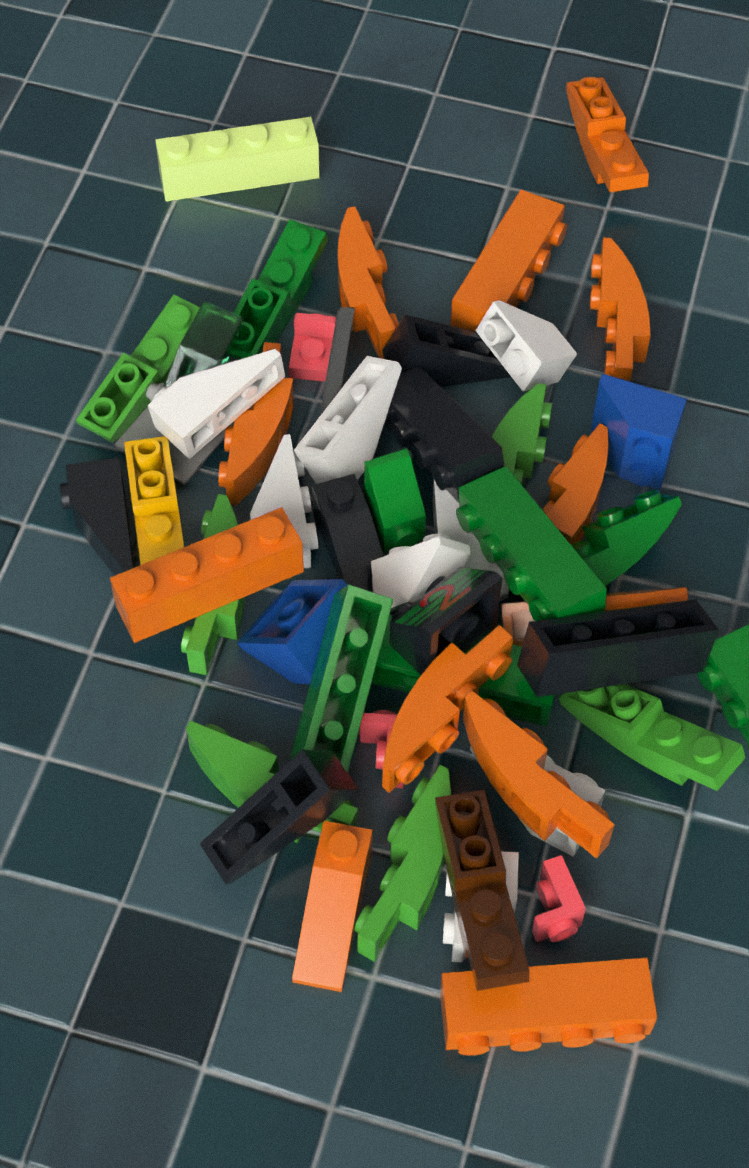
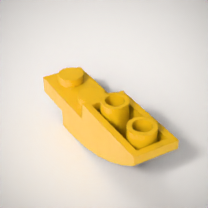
(153, 497)

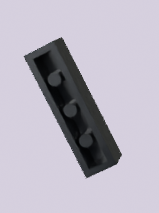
(440, 433)
(616, 647)

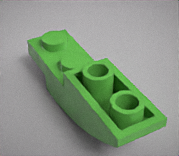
(124, 389)
(520, 432)
(202, 638)
(660, 741)
(244, 768)
(415, 869)

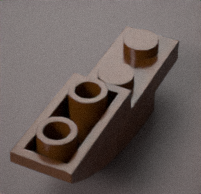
(480, 891)

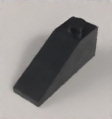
(443, 352)
(100, 510)
(347, 529)
(279, 813)

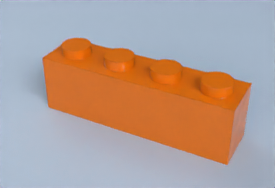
(510, 259)
(207, 574)
(556, 1005)

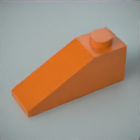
(333, 905)

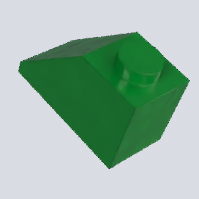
(394, 500)

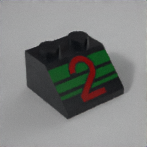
(453, 611)

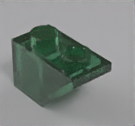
(206, 342)

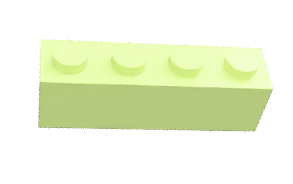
(238, 158)

